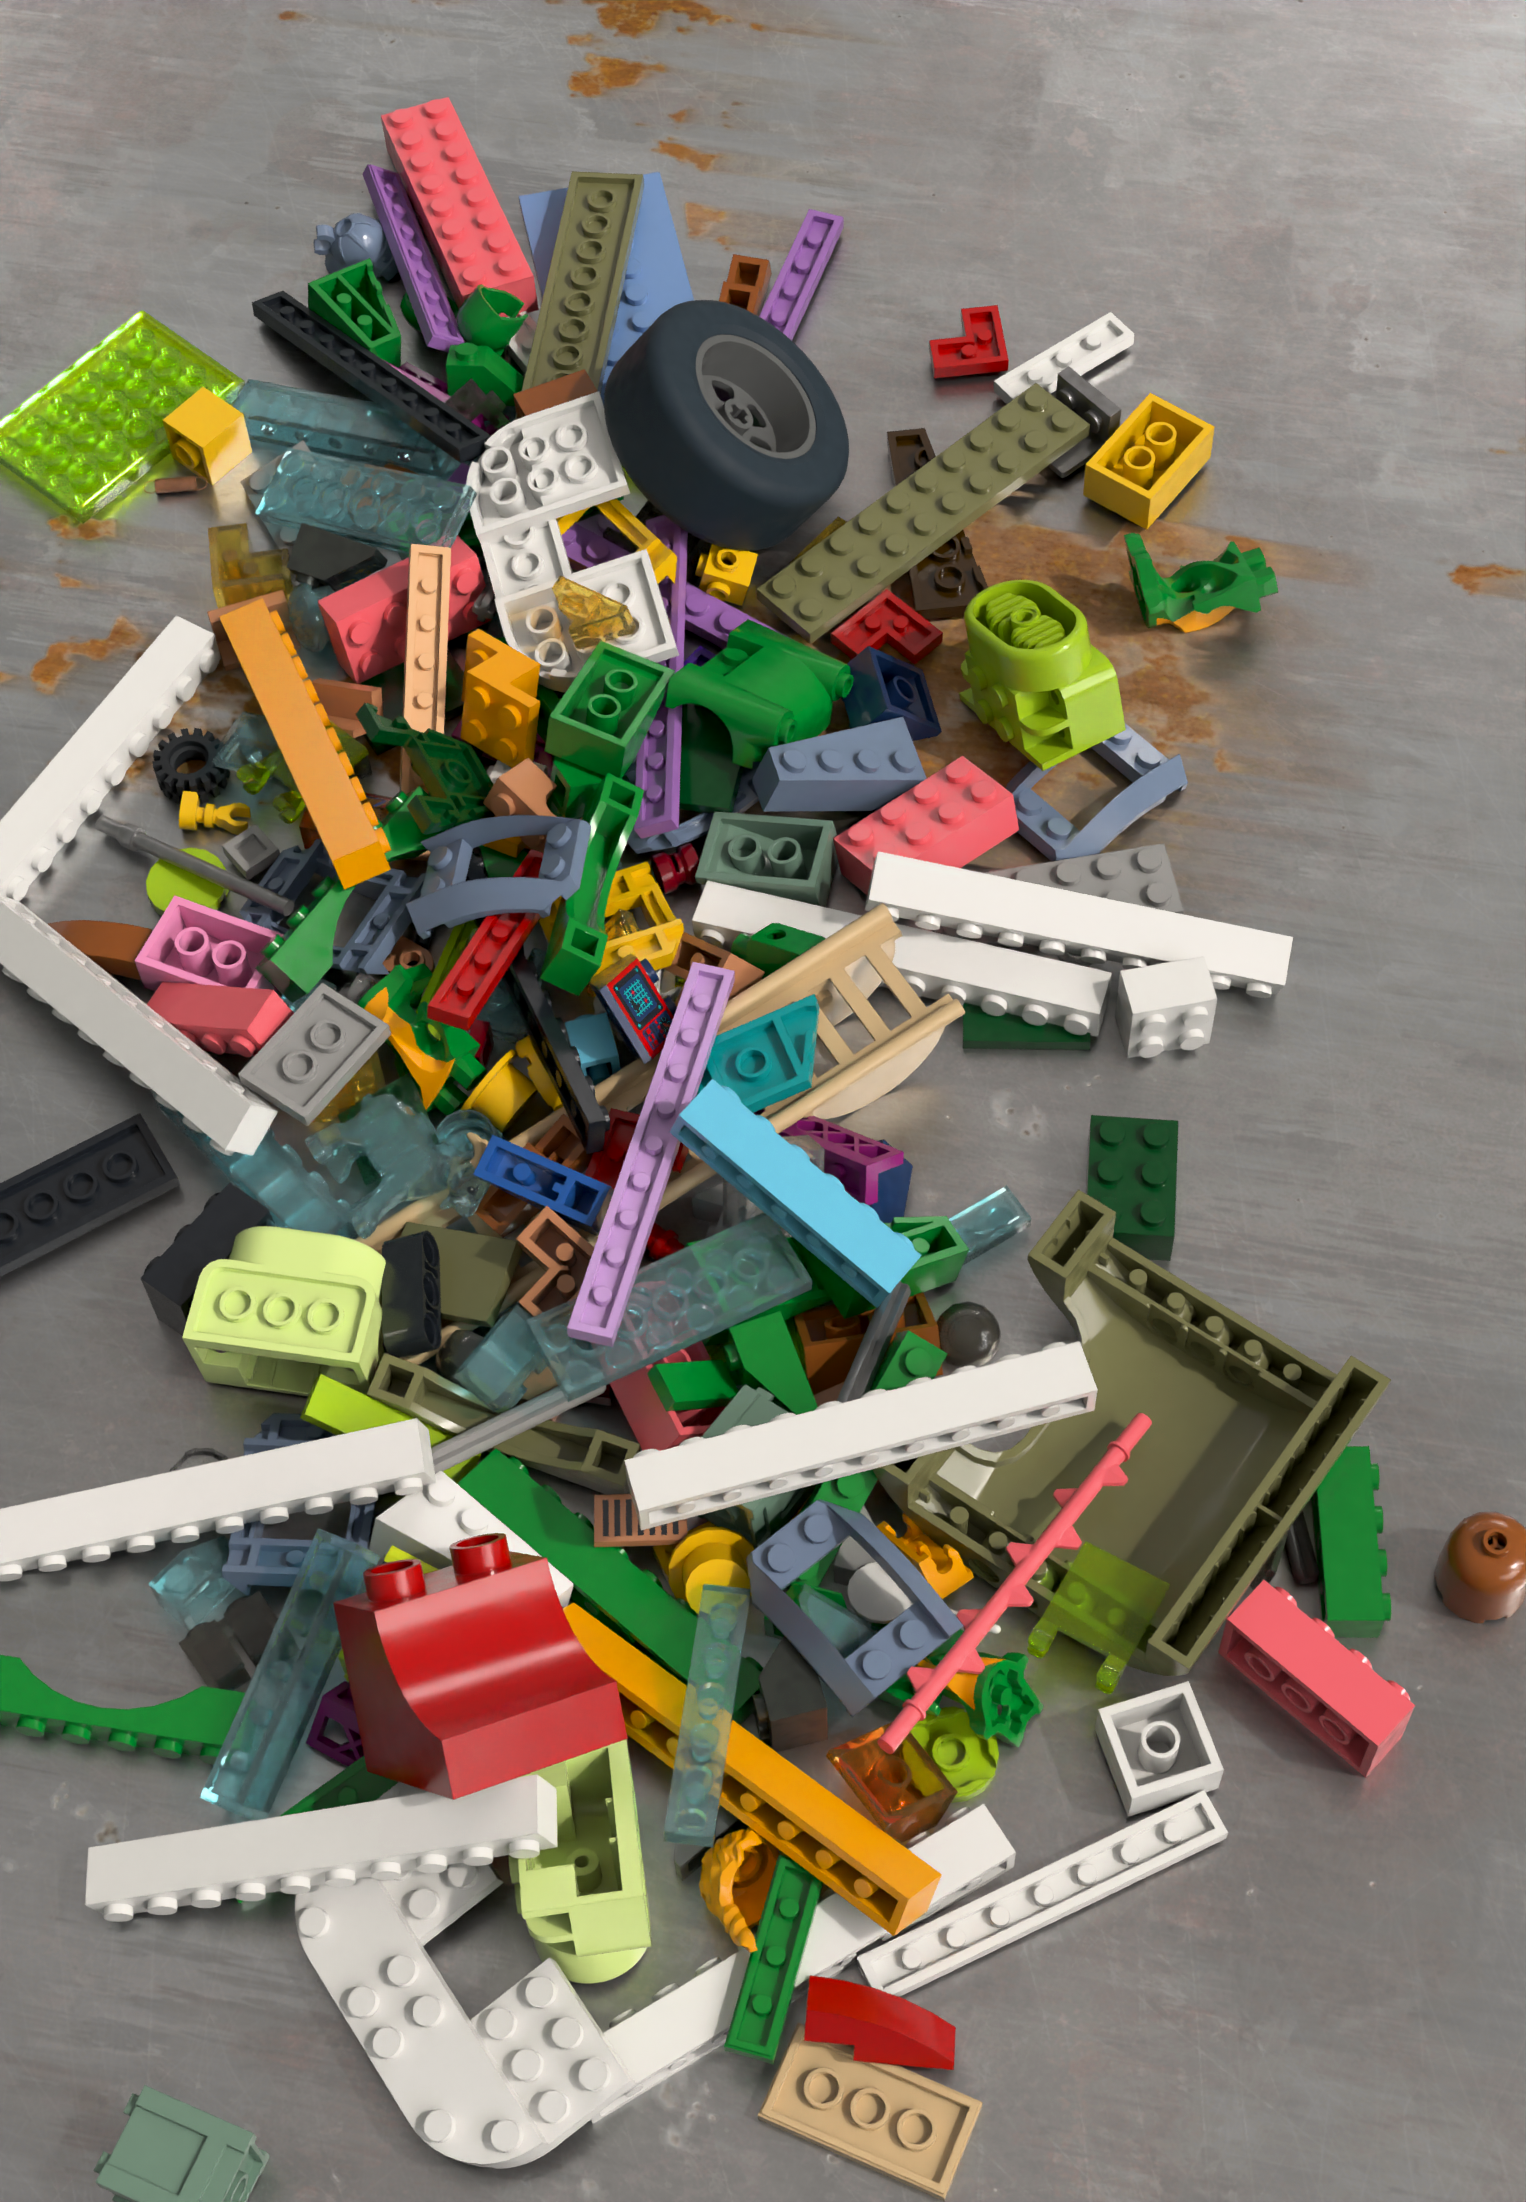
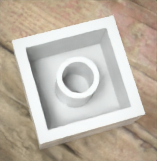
(1165, 1007)
(1158, 1748)

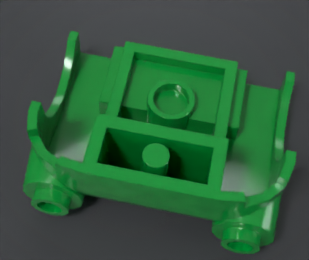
(764, 690)

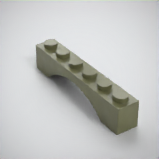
(559, 1449)

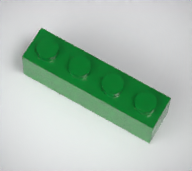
(1348, 1549)

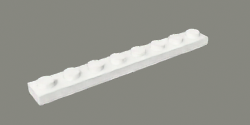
(1043, 1896)

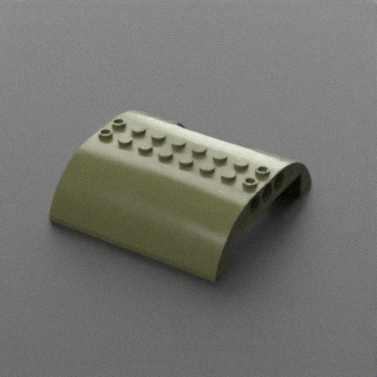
(1212, 1483)

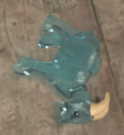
(403, 1155)

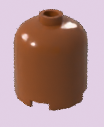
(1483, 1567)

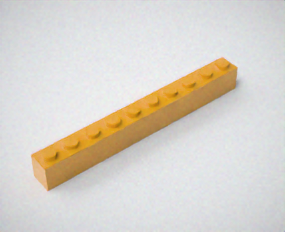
(306, 744)
(769, 1791)

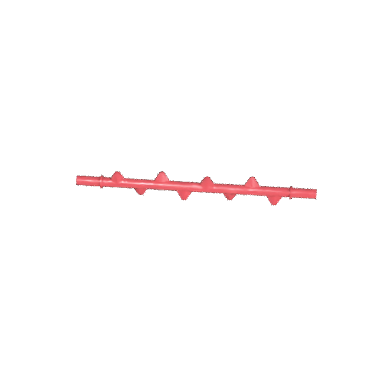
(1012, 1593)

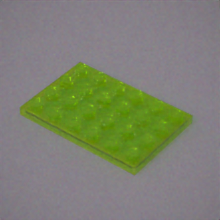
(105, 414)

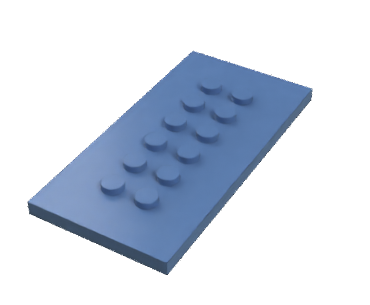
(655, 268)

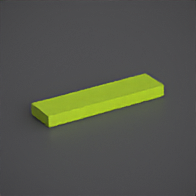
(347, 1410)

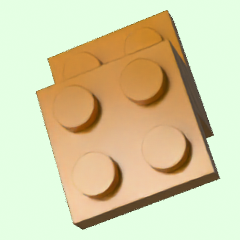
(499, 699)

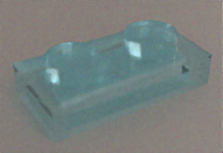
(990, 1222)

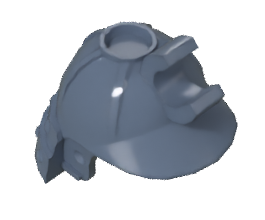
(354, 241)

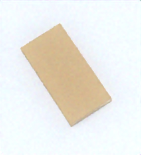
(871, 2113)

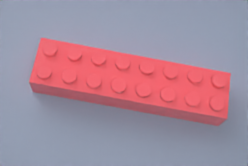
(456, 203)

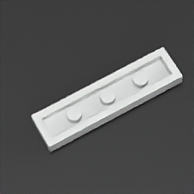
(1079, 351)

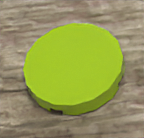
(169, 880)
(958, 1751)

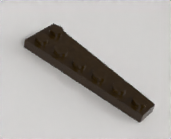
(949, 575)

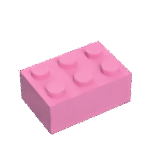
(203, 948)

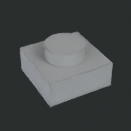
(251, 851)

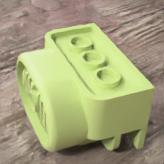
(288, 1312)
(590, 1892)

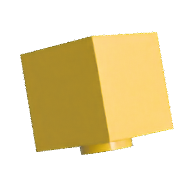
(207, 435)

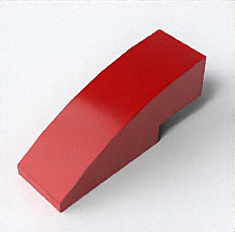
(878, 2025)

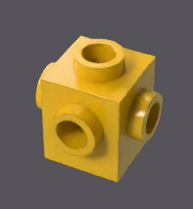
(726, 573)

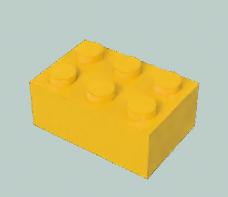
(1148, 461)

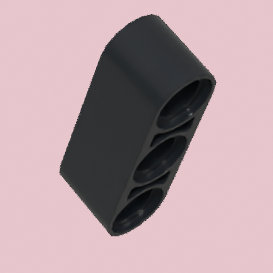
(411, 1295)

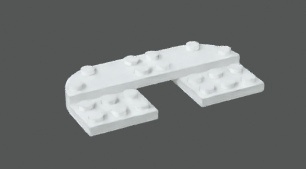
(523, 483)
(472, 2088)

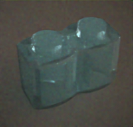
(502, 1362)

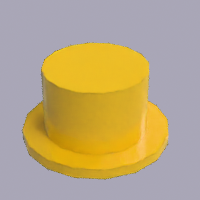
(502, 1093)
(711, 1558)

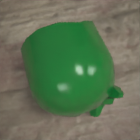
(480, 319)

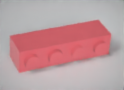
(222, 1016)

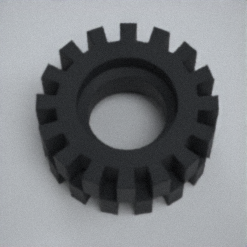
(186, 749)

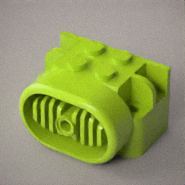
(1038, 673)

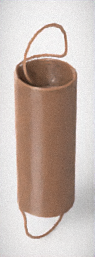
(174, 485)

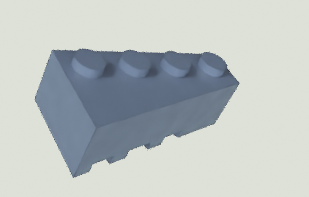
(840, 770)

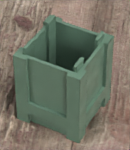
(764, 1516)
(179, 2155)

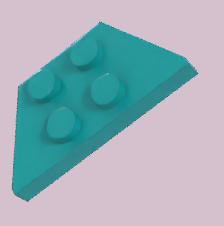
(767, 1056)

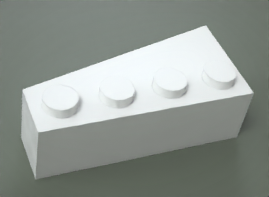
(440, 1516)

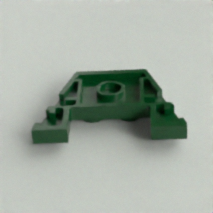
(446, 766)

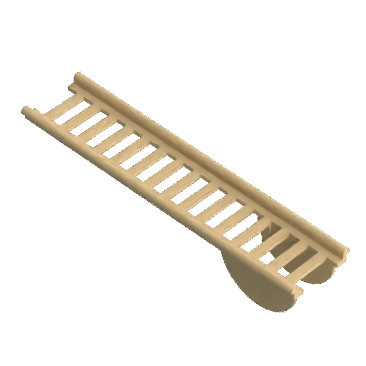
(842, 976)

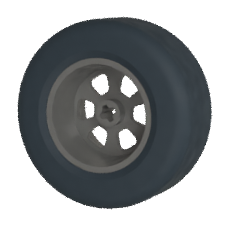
(726, 425)

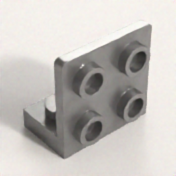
(1093, 408)

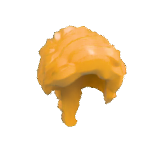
(737, 1882)

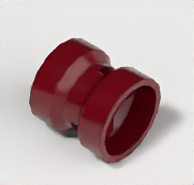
(675, 868)

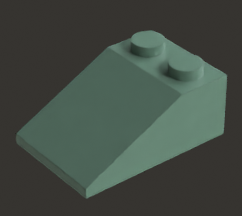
(771, 855)

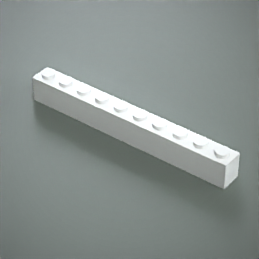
(102, 752)
(1075, 923)
(929, 961)
(131, 1033)
(860, 1434)
(215, 1497)
(321, 1848)
(697, 2016)

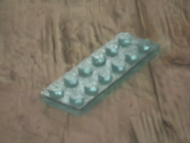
(365, 502)
(677, 1304)

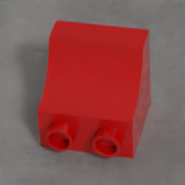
(471, 1671)

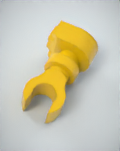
(192, 814)

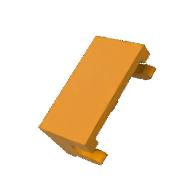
(938, 1565)

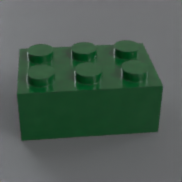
(1136, 1176)

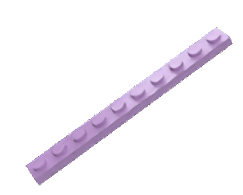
(650, 1157)

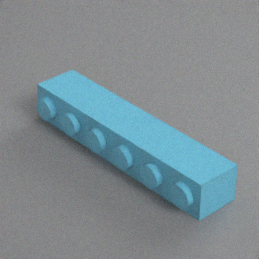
(795, 1192)

